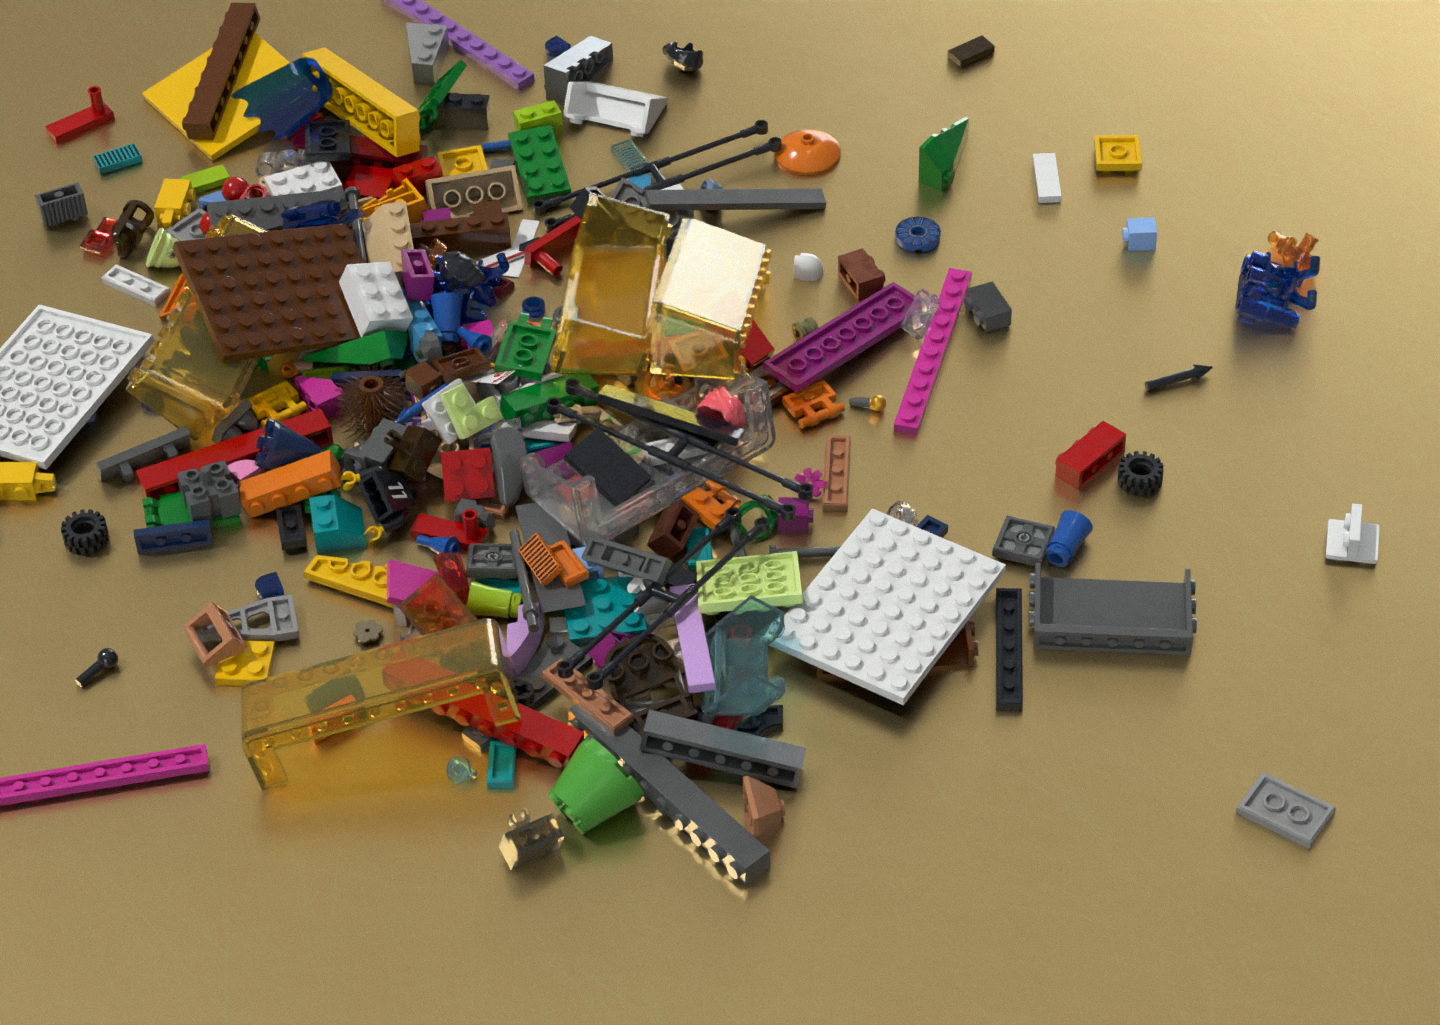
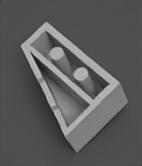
(427, 51)

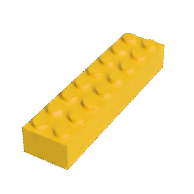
(368, 105)

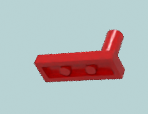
(83, 120)
(541, 249)
(466, 532)

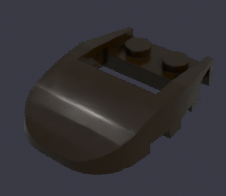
(644, 669)

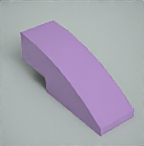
(521, 642)

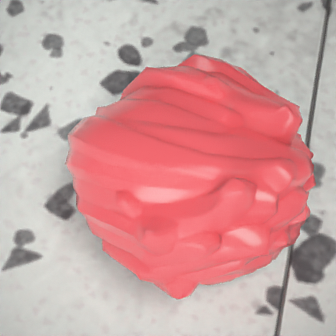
(722, 407)

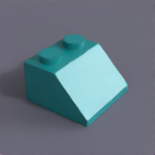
(336, 524)

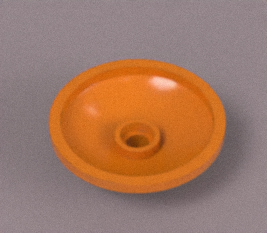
(808, 152)

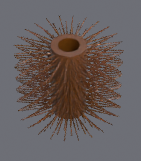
(371, 401)

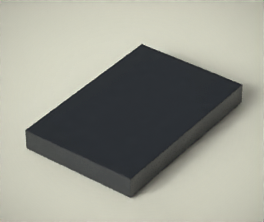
(327, 140)
(614, 471)

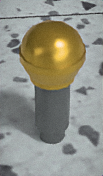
(876, 402)

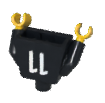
(386, 497)

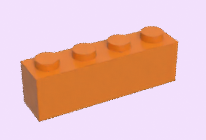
(290, 483)

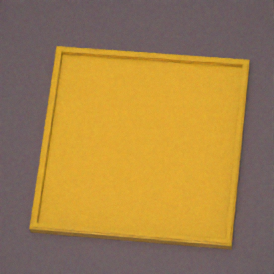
(177, 90)

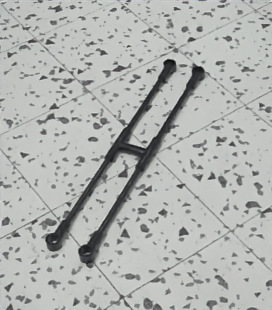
(761, 128)
(786, 511)
(595, 679)

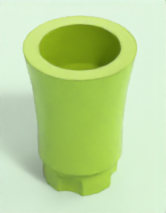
(493, 601)

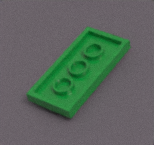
(539, 163)

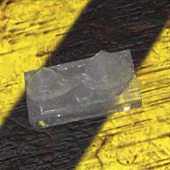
(920, 314)

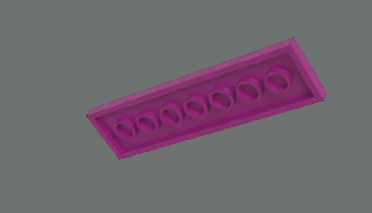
(841, 338)

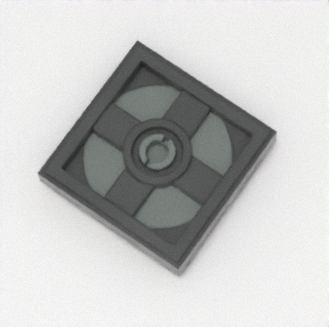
(1023, 541)
(490, 561)

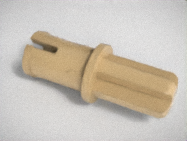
(590, 412)

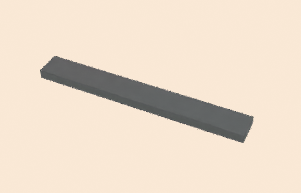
(735, 199)

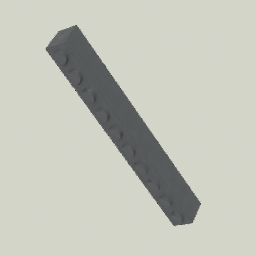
(681, 800)

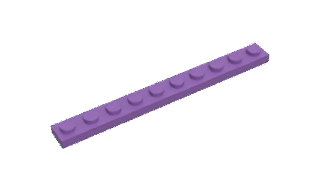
(467, 43)

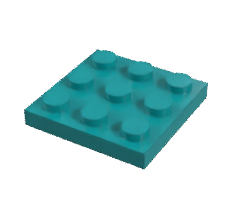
(604, 603)

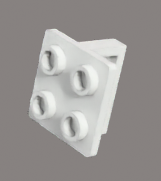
(438, 416)
(1352, 539)

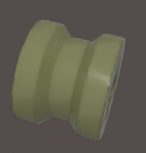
(803, 329)

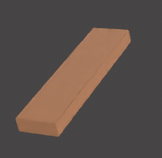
(836, 473)
(593, 702)

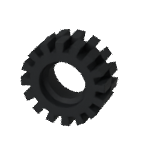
(1140, 483)
(87, 541)

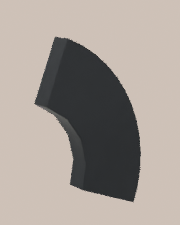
(763, 724)

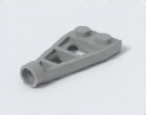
(281, 615)

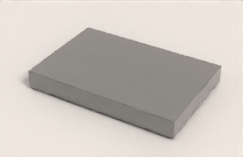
(1286, 810)

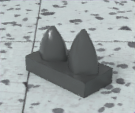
(239, 417)

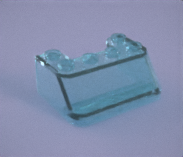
(741, 660)

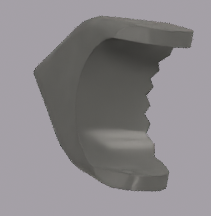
(507, 475)

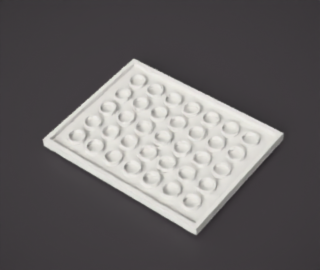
(57, 377)
(887, 605)

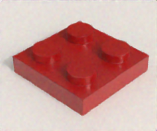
(467, 474)

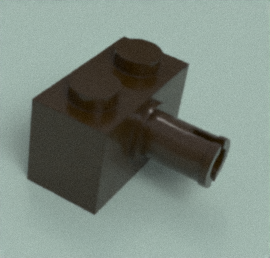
(413, 452)

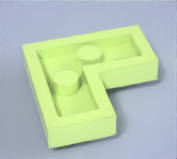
(466, 416)

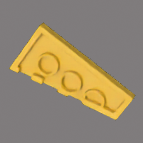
(353, 578)

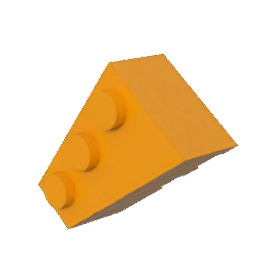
(406, 192)

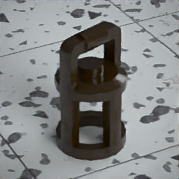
(128, 230)

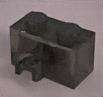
(530, 839)

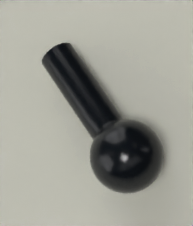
(106, 659)

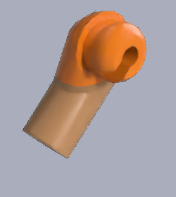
(295, 367)

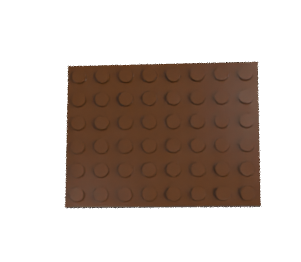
(272, 289)

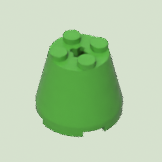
(593, 787)

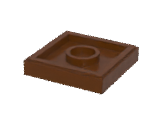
(461, 365)

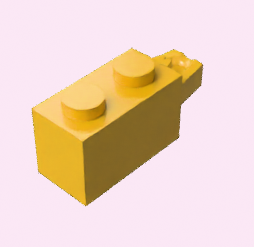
(174, 201)
(24, 481)

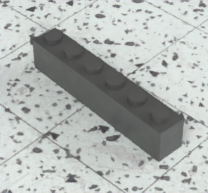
(722, 749)

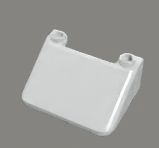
(613, 106)

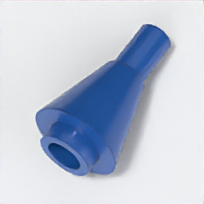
(475, 339)
(439, 544)

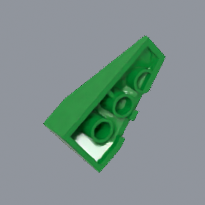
(941, 155)
(378, 347)

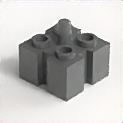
(209, 492)

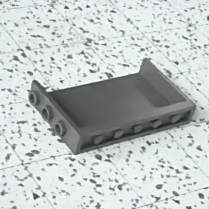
(1112, 615)

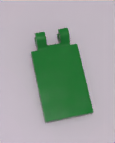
(438, 93)
(527, 347)
(173, 511)

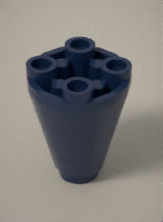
(282, 446)

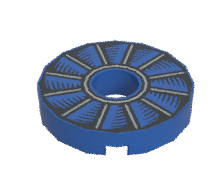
(917, 225)

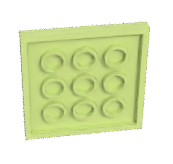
(765, 576)

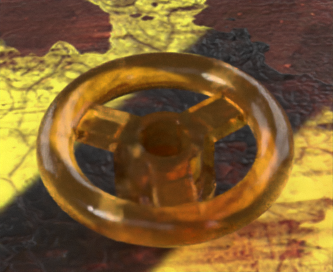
(660, 386)

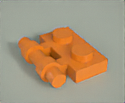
(810, 399)
(706, 503)

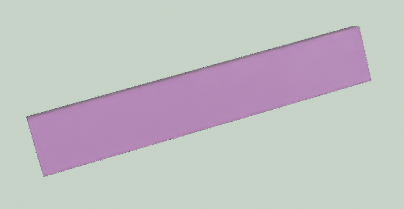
(693, 644)

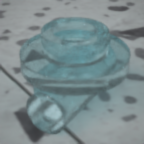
(460, 769)

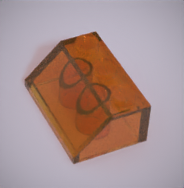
(436, 607)

